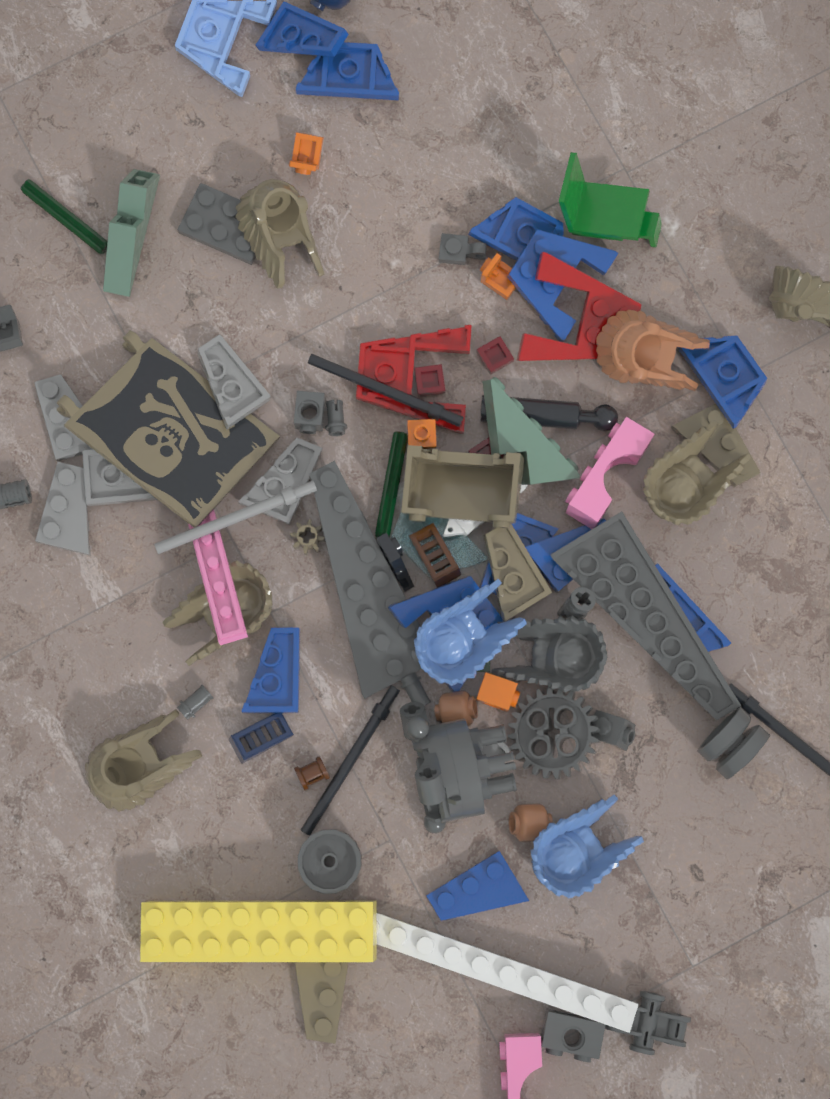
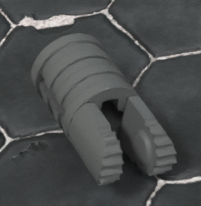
(15, 494)
(584, 597)

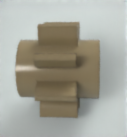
(302, 531)

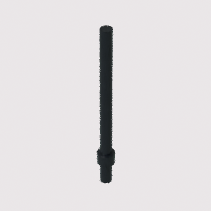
(434, 411)
(751, 706)
(379, 713)

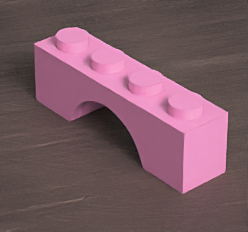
(626, 447)
(521, 1057)

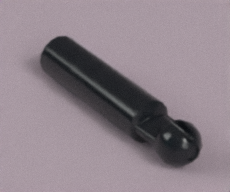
(563, 414)

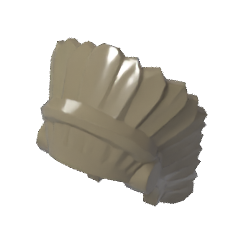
(274, 219)
(800, 296)
(683, 486)
(253, 597)
(128, 769)

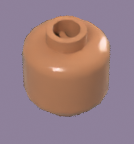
(456, 706)
(528, 821)

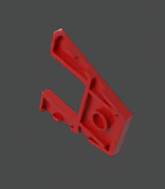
(599, 305)
(393, 364)

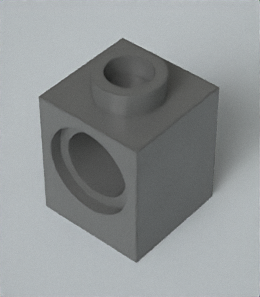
(307, 400)

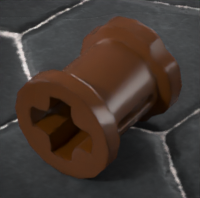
(311, 773)

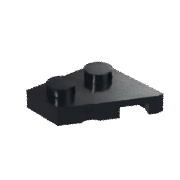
(393, 552)

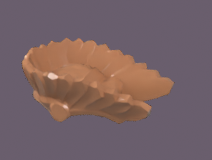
(643, 349)

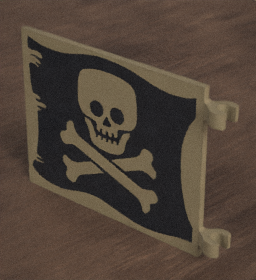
(167, 431)

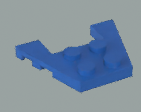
(543, 294)
(441, 598)

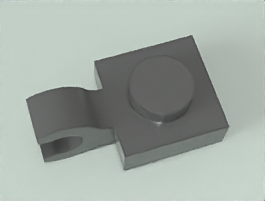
(455, 249)

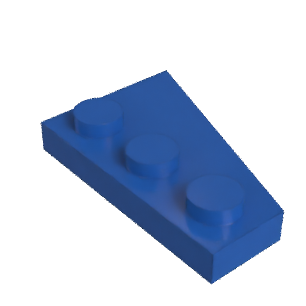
(301, 33)
(542, 551)
(478, 890)

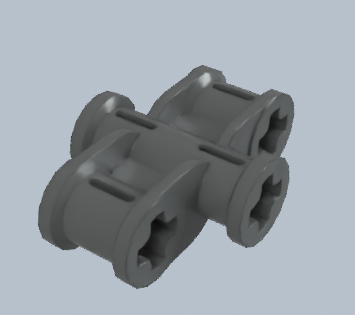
(654, 1024)

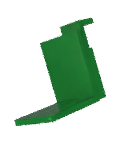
(606, 209)

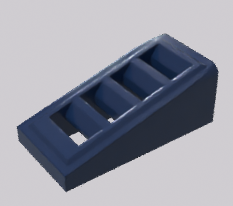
(241, 753)

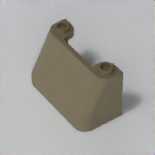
(462, 486)

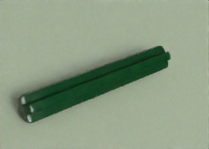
(64, 216)
(391, 483)

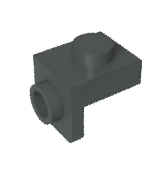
(9, 329)
(614, 730)

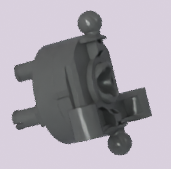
(452, 768)

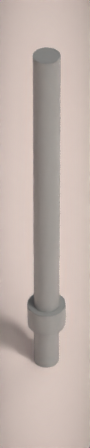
(287, 496)

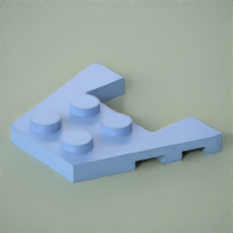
(211, 31)

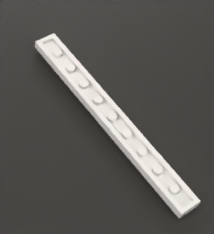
(505, 973)

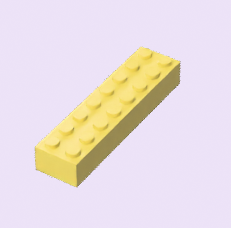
(259, 931)

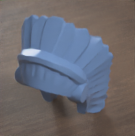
(454, 641)
(571, 857)

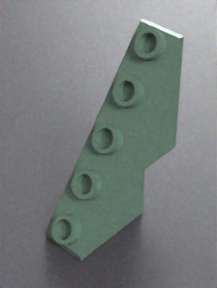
(129, 230)
(514, 432)

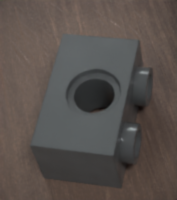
(558, 1023)

